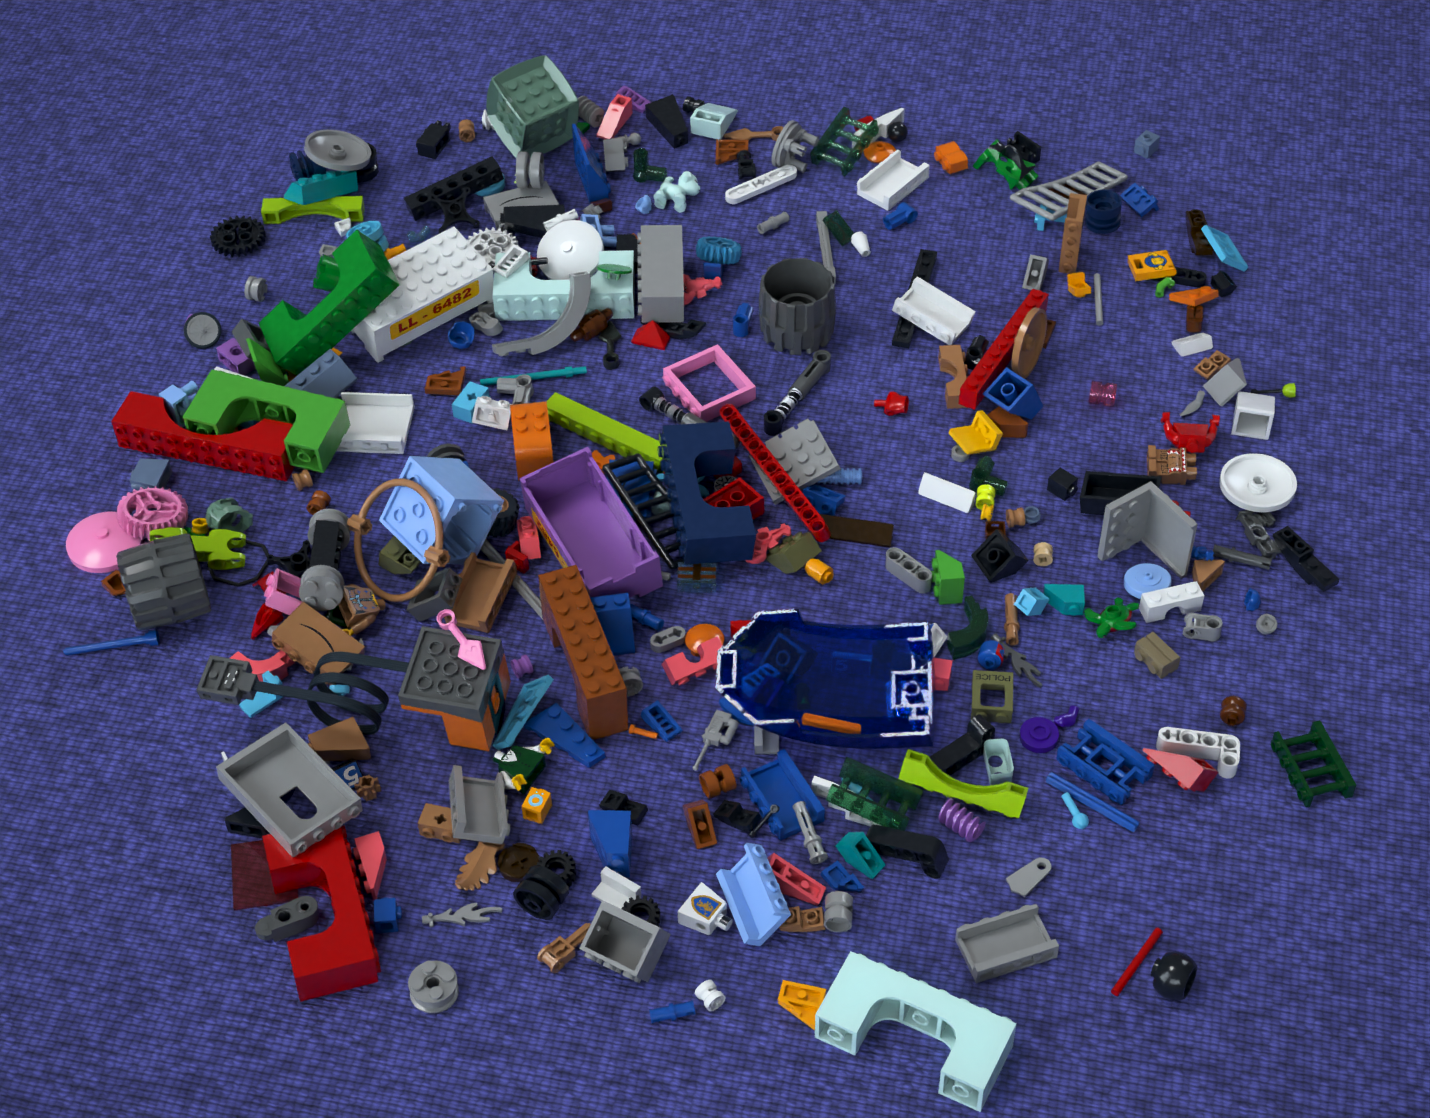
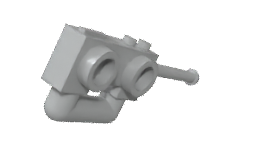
(713, 733)

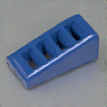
(657, 707)

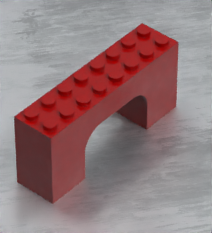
(346, 951)

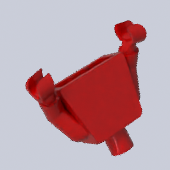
(1190, 436)

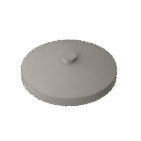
(337, 150)

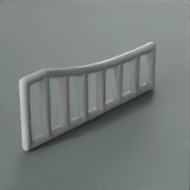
(1069, 180)

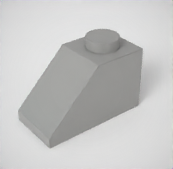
(1035, 272)

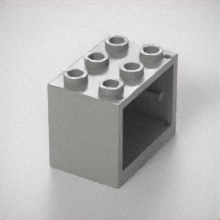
(624, 942)

